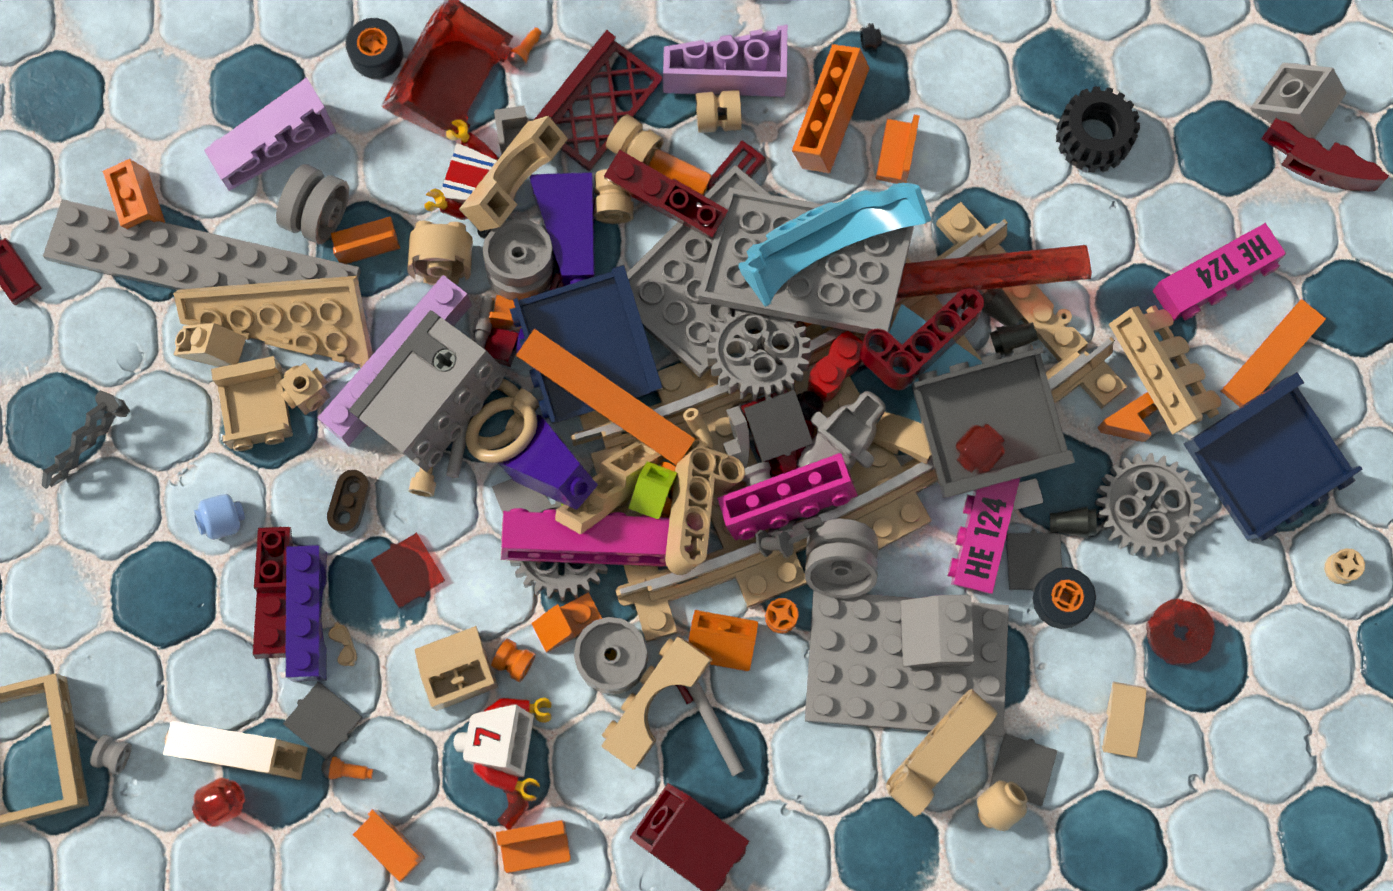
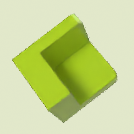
(652, 490)

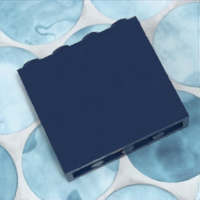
(598, 326)
(1270, 460)

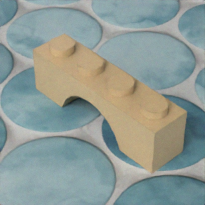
(494, 196)
(632, 736)

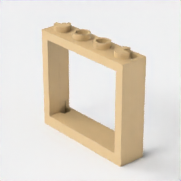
(64, 742)

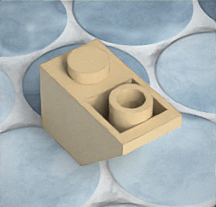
(209, 344)

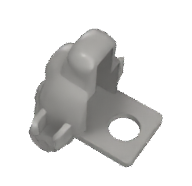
(846, 432)

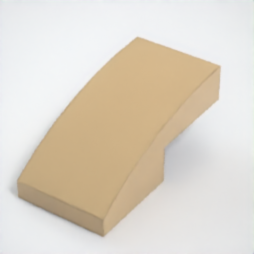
(903, 435)
(1124, 719)

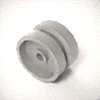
(312, 204)
(518, 259)
(841, 558)
(615, 675)

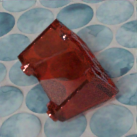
(447, 68)

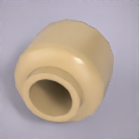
(1002, 805)

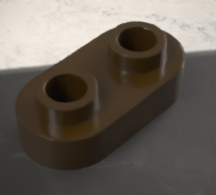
(346, 502)

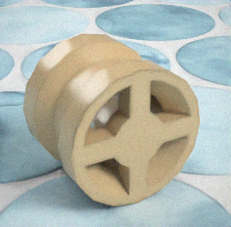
(1351, 563)

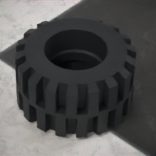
(1110, 110)

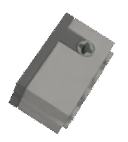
(429, 391)

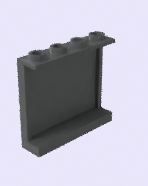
(1006, 395)

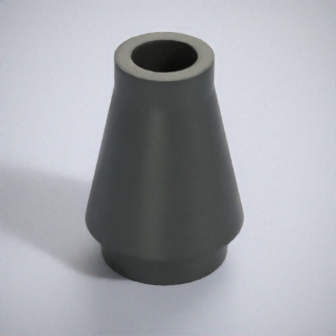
(1000, 307)
(1011, 337)
(1075, 522)

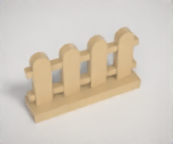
(1157, 373)

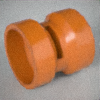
(513, 660)

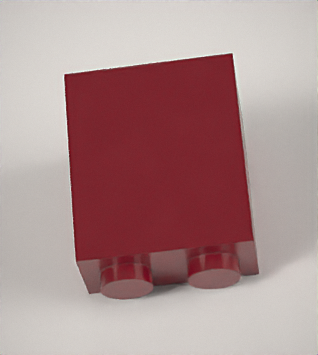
(690, 839)

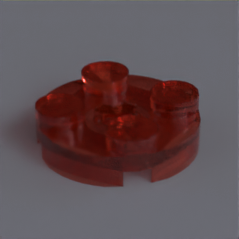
(1173, 649)

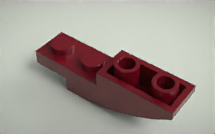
(1333, 167)
(665, 194)
(271, 592)

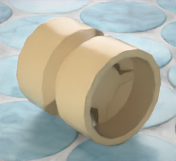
(708, 114)
(631, 139)
(612, 203)

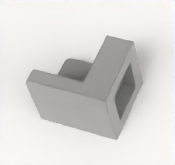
(508, 124)

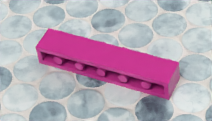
(612, 540)

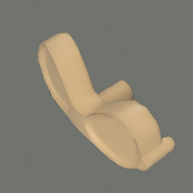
(341, 634)

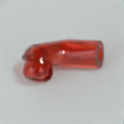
(516, 808)

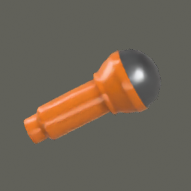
(519, 55)
(336, 768)

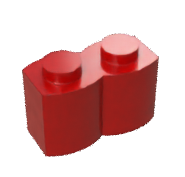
(830, 371)

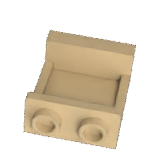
(252, 403)

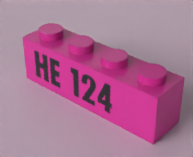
(1219, 272)
(983, 536)

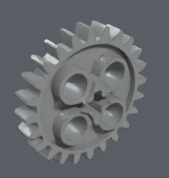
(758, 353)
(1173, 522)
(550, 579)

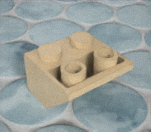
(455, 669)

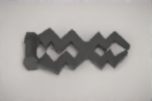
(105, 402)
(783, 541)

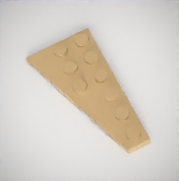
(296, 315)

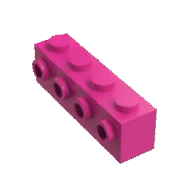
(787, 497)

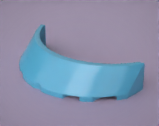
(828, 230)

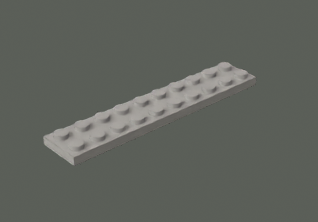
(174, 254)

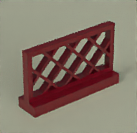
(581, 79)

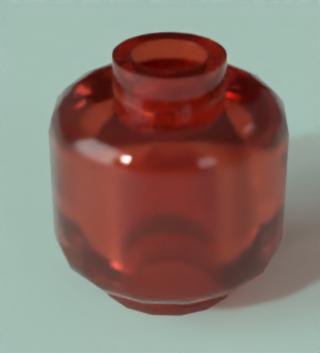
(980, 448)
(218, 802)

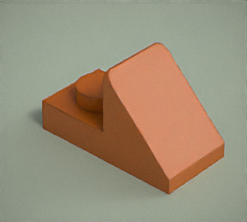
(1126, 421)
(565, 622)

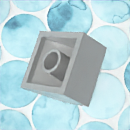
(1301, 96)
(937, 631)

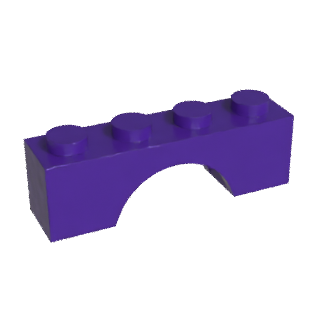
(304, 633)

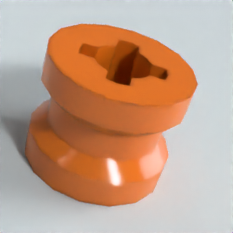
(784, 610)

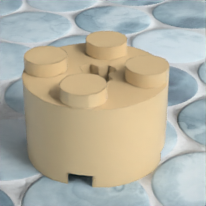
(440, 251)

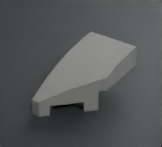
(740, 445)

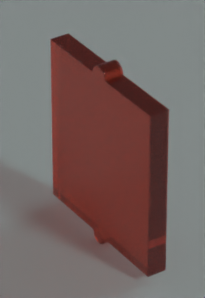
(407, 570)

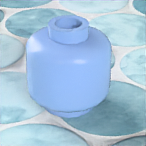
(219, 516)

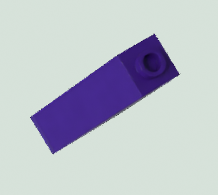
(568, 218)
(551, 468)

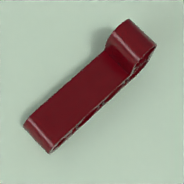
(928, 335)

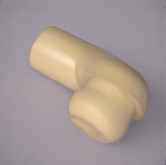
(699, 429)

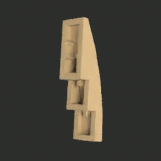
(615, 483)

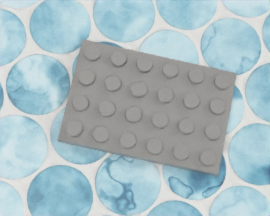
(669, 282)
(843, 290)
(860, 672)

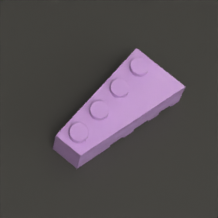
(743, 63)
(271, 136)

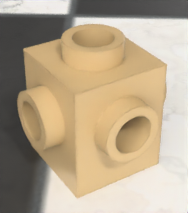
(304, 388)

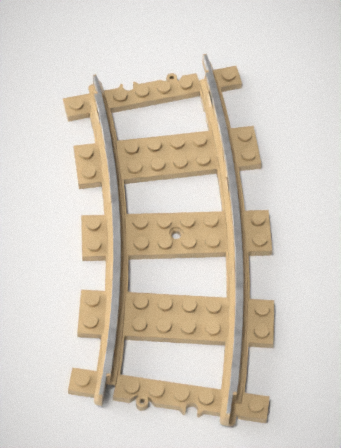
(885, 490)

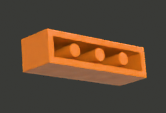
(830, 108)

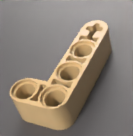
(689, 546)
(939, 751)

